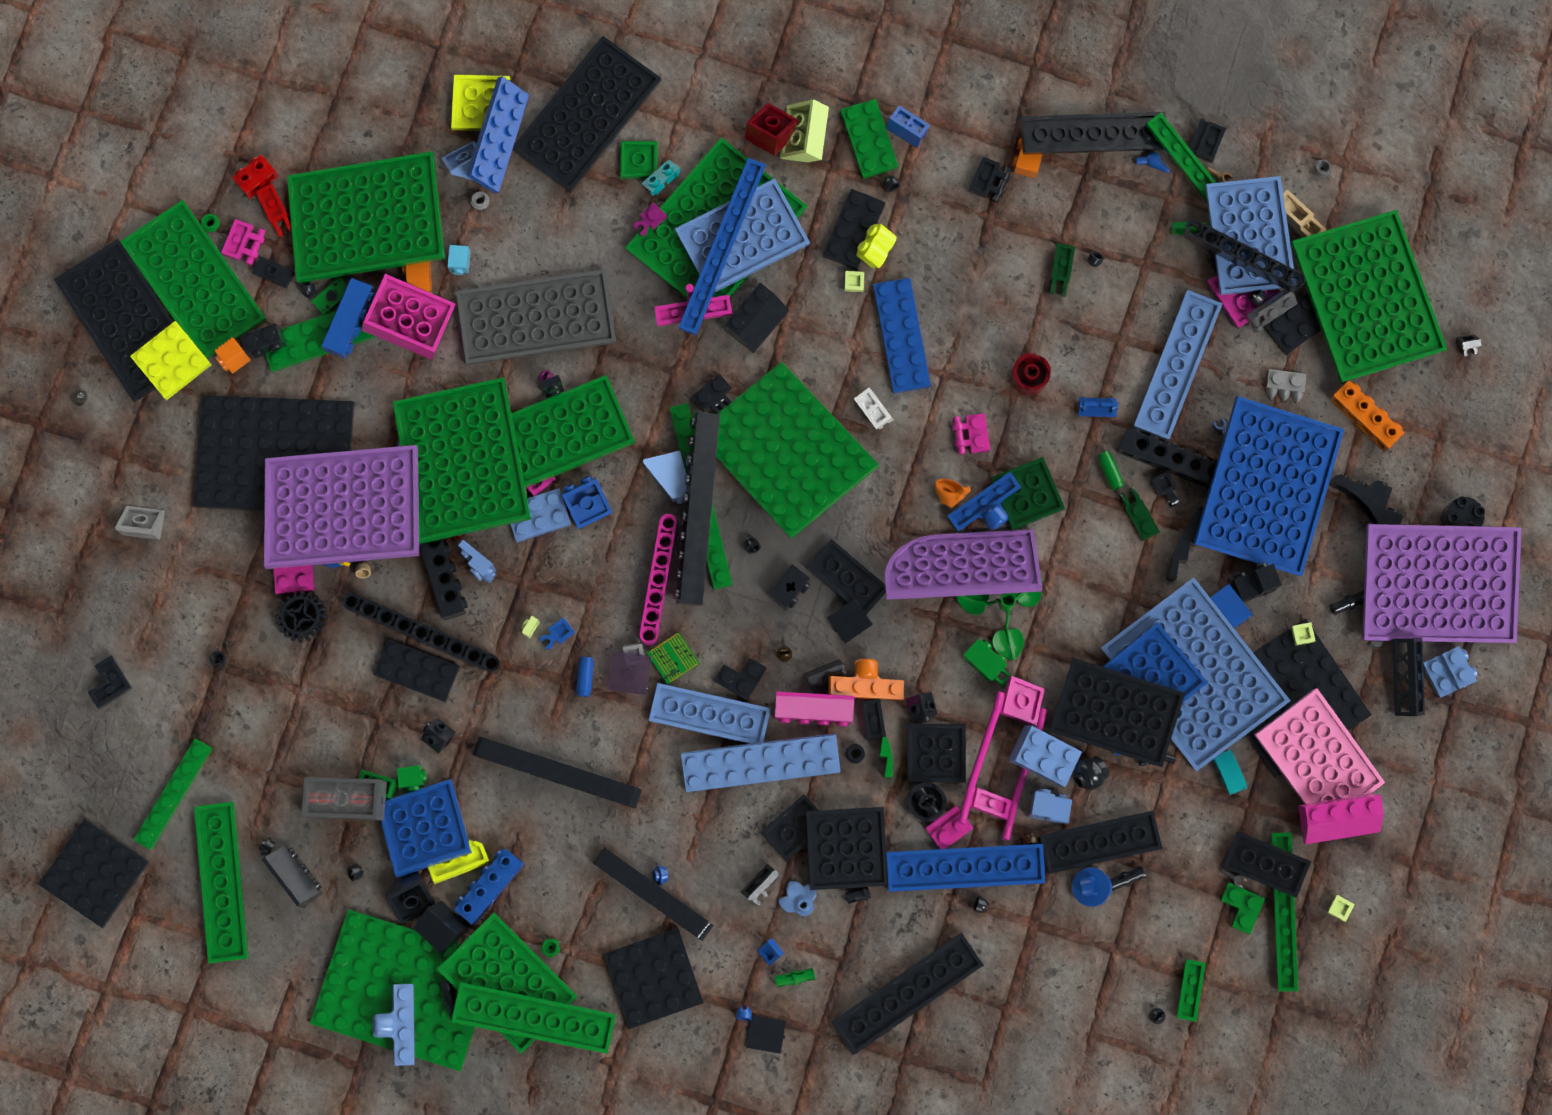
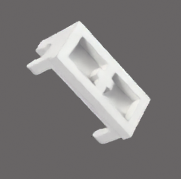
(873, 408)

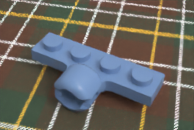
(398, 1024)

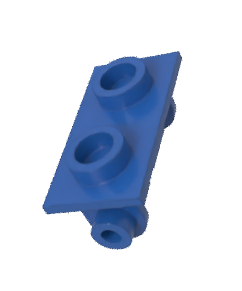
(1097, 407)

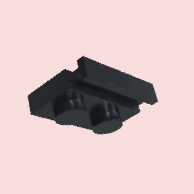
(1207, 140)

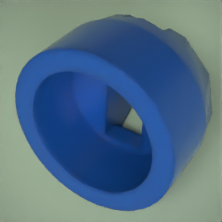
(743, 1014)

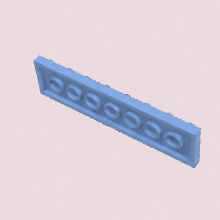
(1177, 365)
(760, 762)

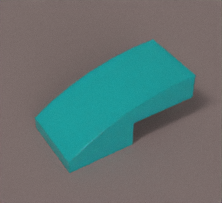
(1230, 772)

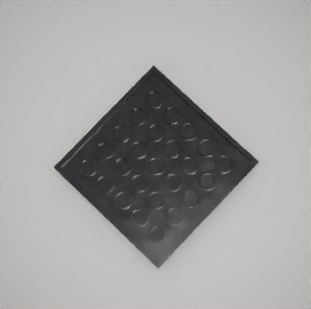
(1300, 671)

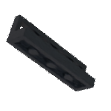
(1415, 676)

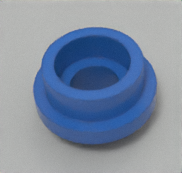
(660, 875)

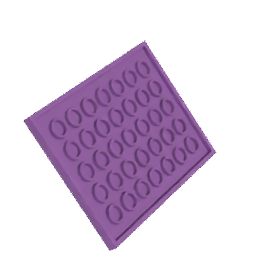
(341, 507)
(1441, 583)

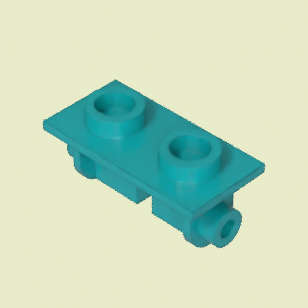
(665, 173)

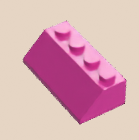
(814, 708)
(1341, 818)

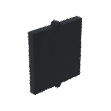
(850, 620)
(766, 1034)

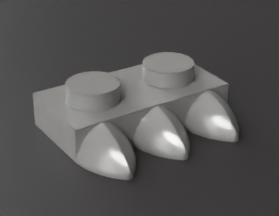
(1285, 383)

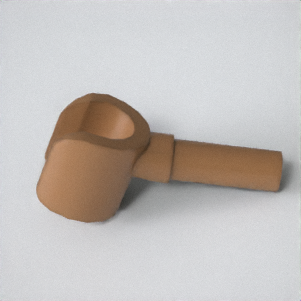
(1219, 175)

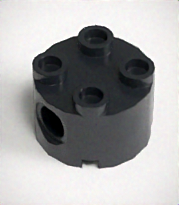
(1463, 512)
(926, 802)

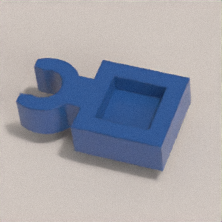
(559, 632)

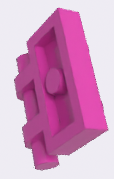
(237, 241)
(977, 434)

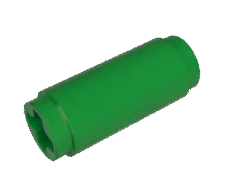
(1110, 470)

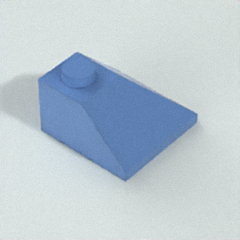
(459, 160)

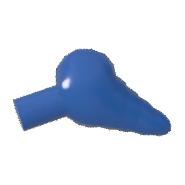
(1154, 161)

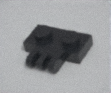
(713, 395)

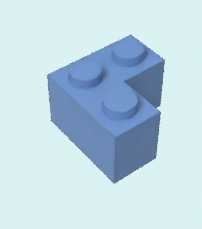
(1050, 808)

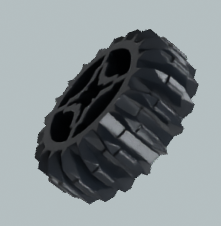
(303, 609)

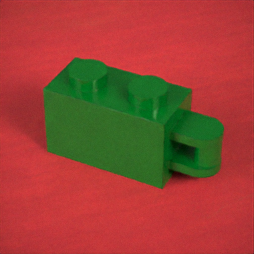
(987, 662)

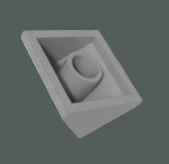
(141, 522)

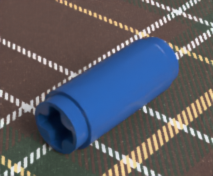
(584, 677)

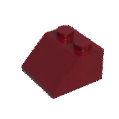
(770, 128)

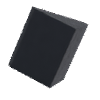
(440, 927)

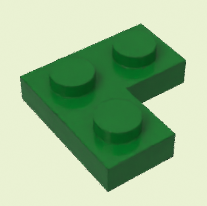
(1247, 905)

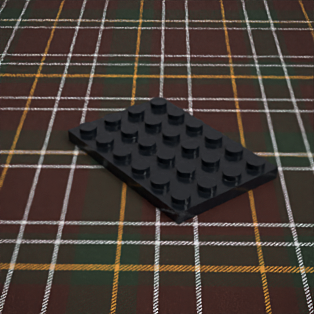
(1117, 712)

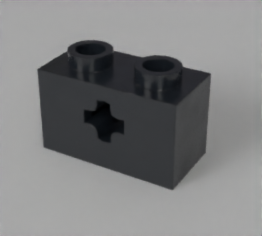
(791, 577)

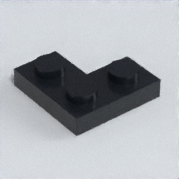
(114, 683)
(743, 683)

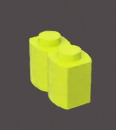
(876, 245)

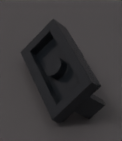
(762, 880)

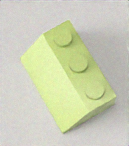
(809, 134)

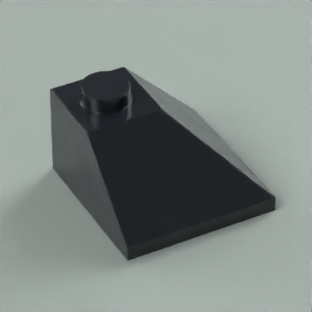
(409, 896)

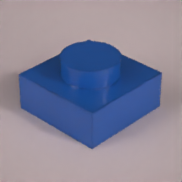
(770, 951)

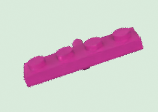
(674, 313)

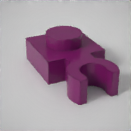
(651, 217)

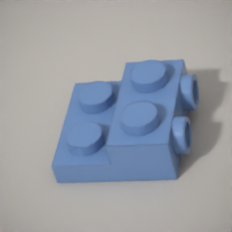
(480, 566)
(1450, 671)

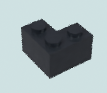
(1257, 584)

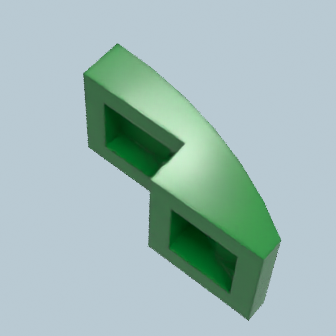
(886, 753)

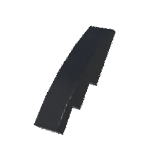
(1182, 547)

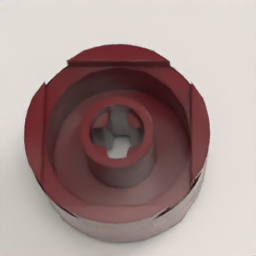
(1035, 365)

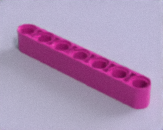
(658, 570)

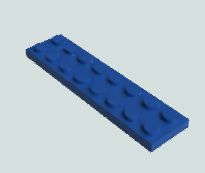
(965, 867)

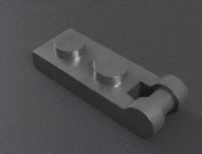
(1271, 309)

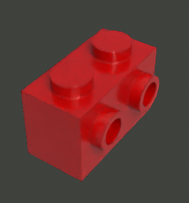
(255, 176)

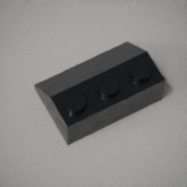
(756, 318)
(293, 876)

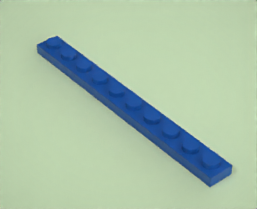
(722, 246)

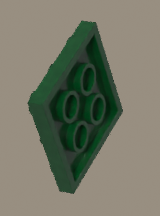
(1035, 499)

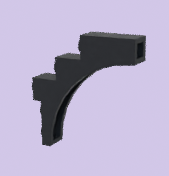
(1370, 499)

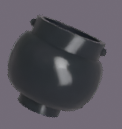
(1090, 773)

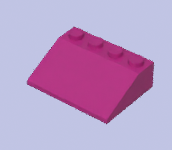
(408, 316)

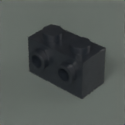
(263, 341)

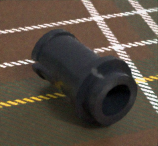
(858, 895)

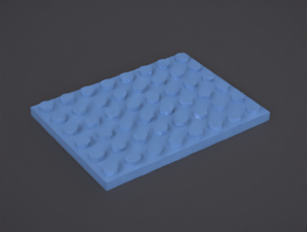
(1238, 687)

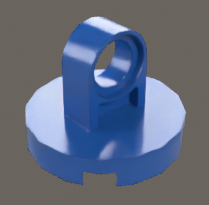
(1091, 887)

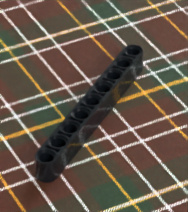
(414, 626)
(557, 772)

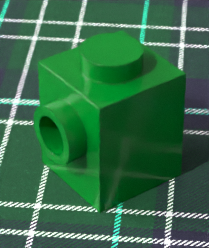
(411, 777)

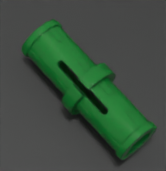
(795, 977)

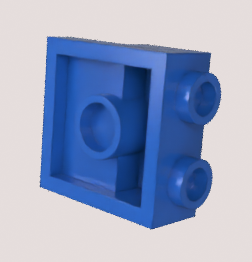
(586, 501)

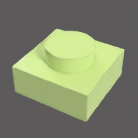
(854, 281)
(529, 626)
(1303, 634)
(1340, 908)

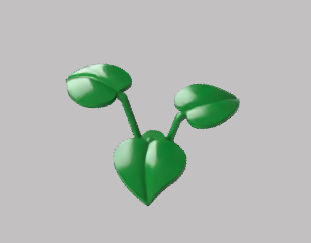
(1007, 642)

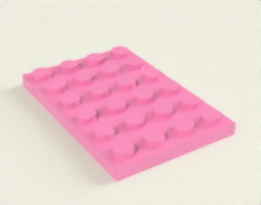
(1318, 752)

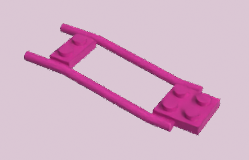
(1021, 703)

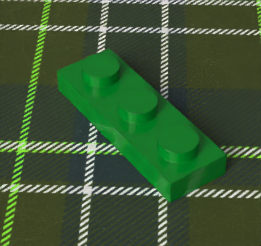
(1190, 990)

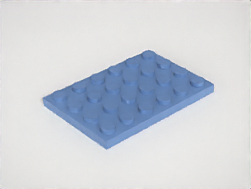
(1255, 216)
(765, 236)

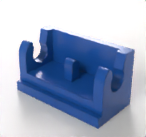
(907, 126)

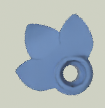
(796, 896)

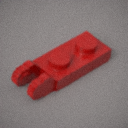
(273, 207)

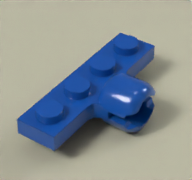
(986, 505)

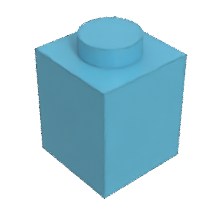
(459, 259)

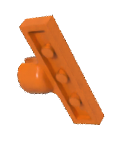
(866, 683)

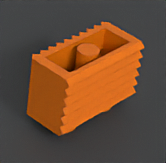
(231, 356)

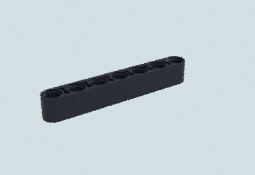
(1253, 256)
(653, 894)

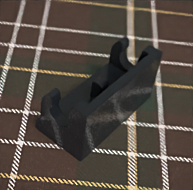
(819, 676)

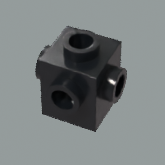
(921, 707)
(437, 735)

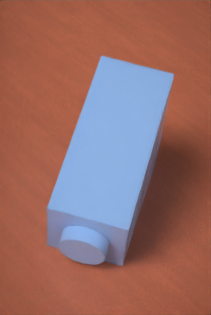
(669, 474)

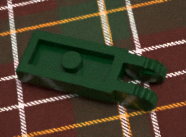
(1062, 267)
(1139, 515)

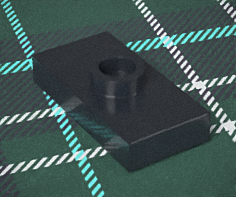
(273, 272)

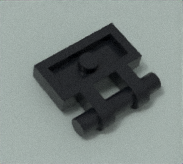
(984, 178)

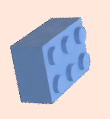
(1045, 756)

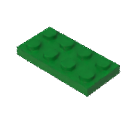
(869, 138)

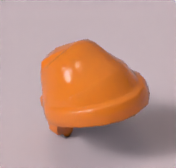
(950, 491)

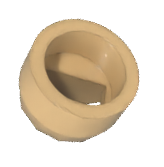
(359, 570)

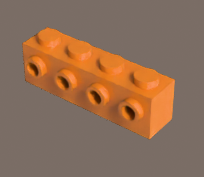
(1367, 416)

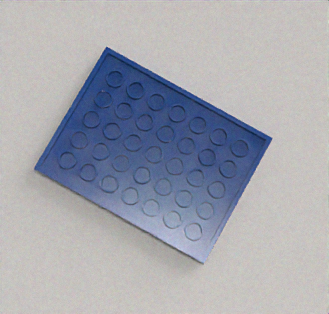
(1268, 486)

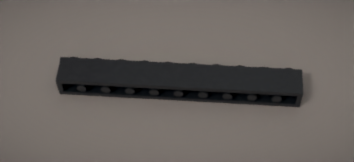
(697, 509)

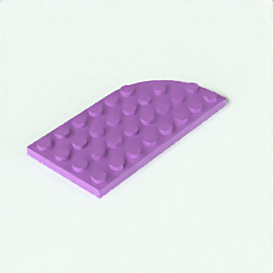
(964, 565)

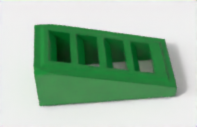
(392, 786)

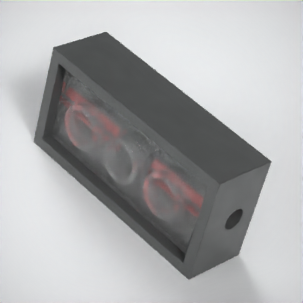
(344, 799)

